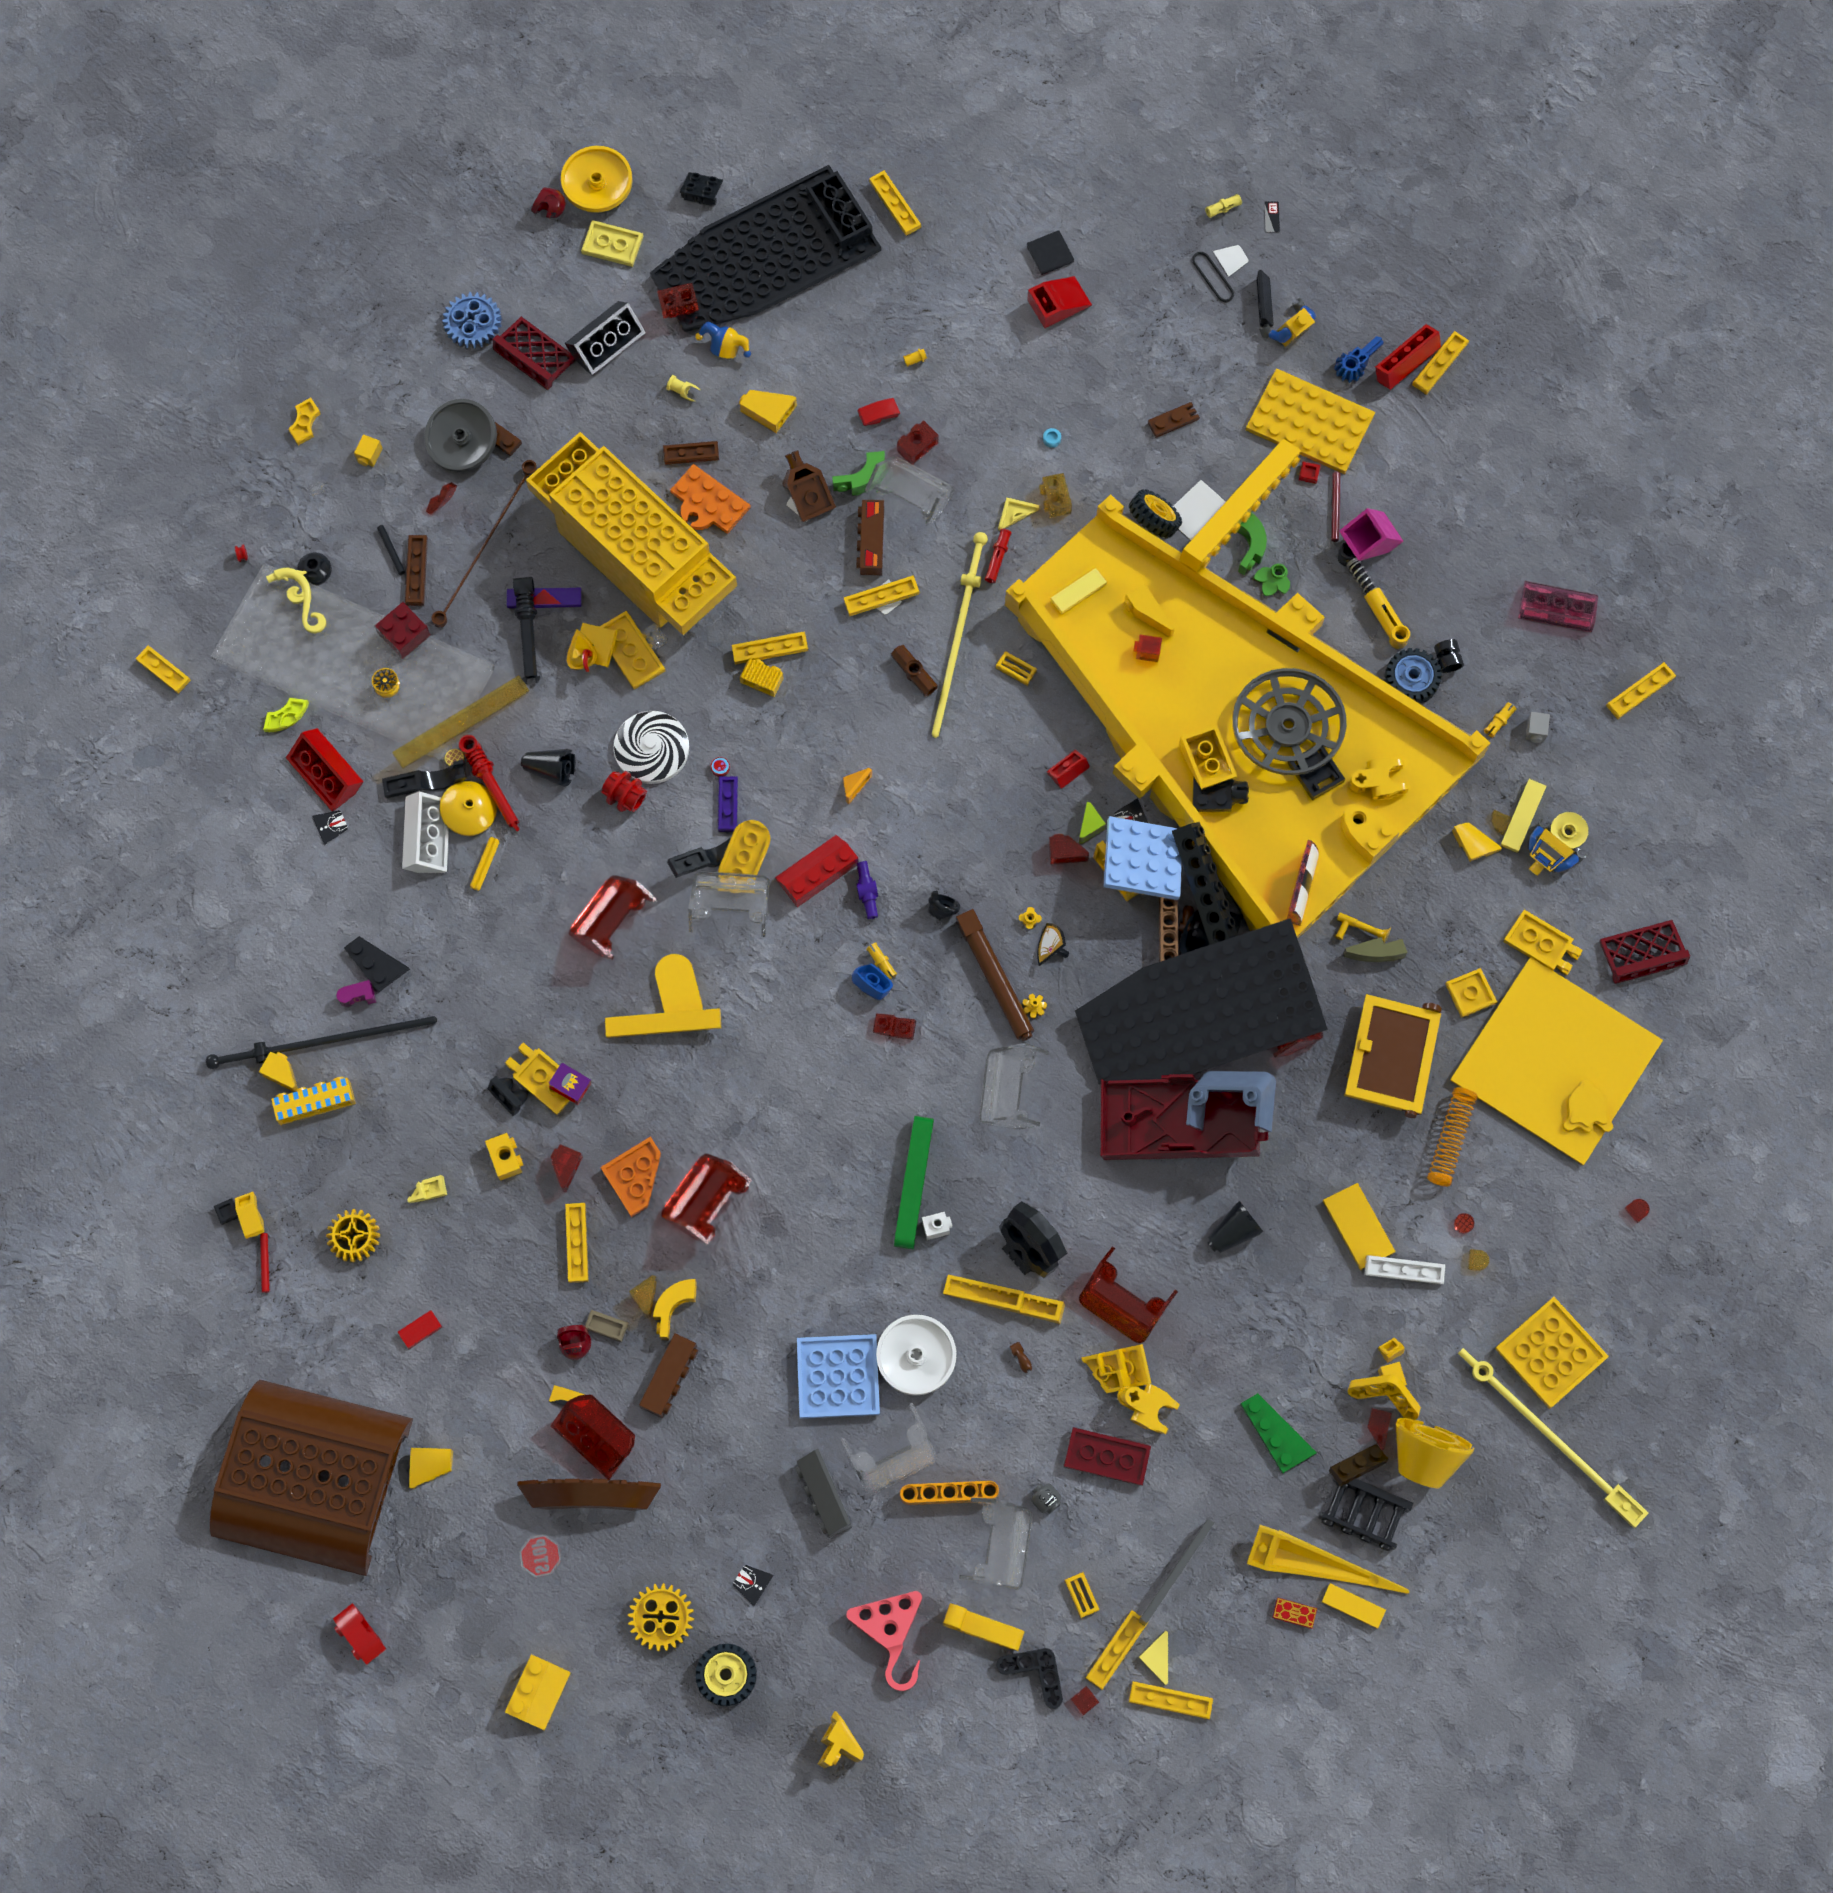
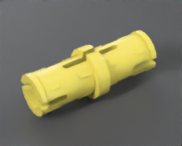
(1223, 205)

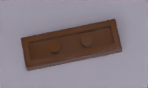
(691, 452)

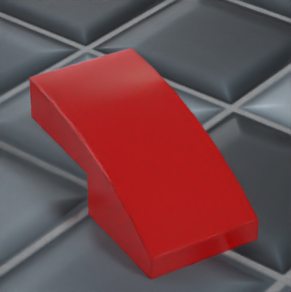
(879, 410)

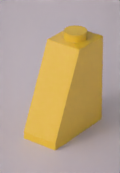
(768, 408)

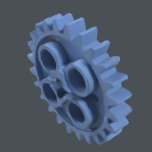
(481, 331)

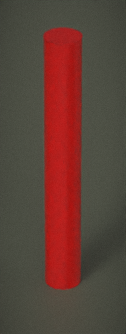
(264, 1263)

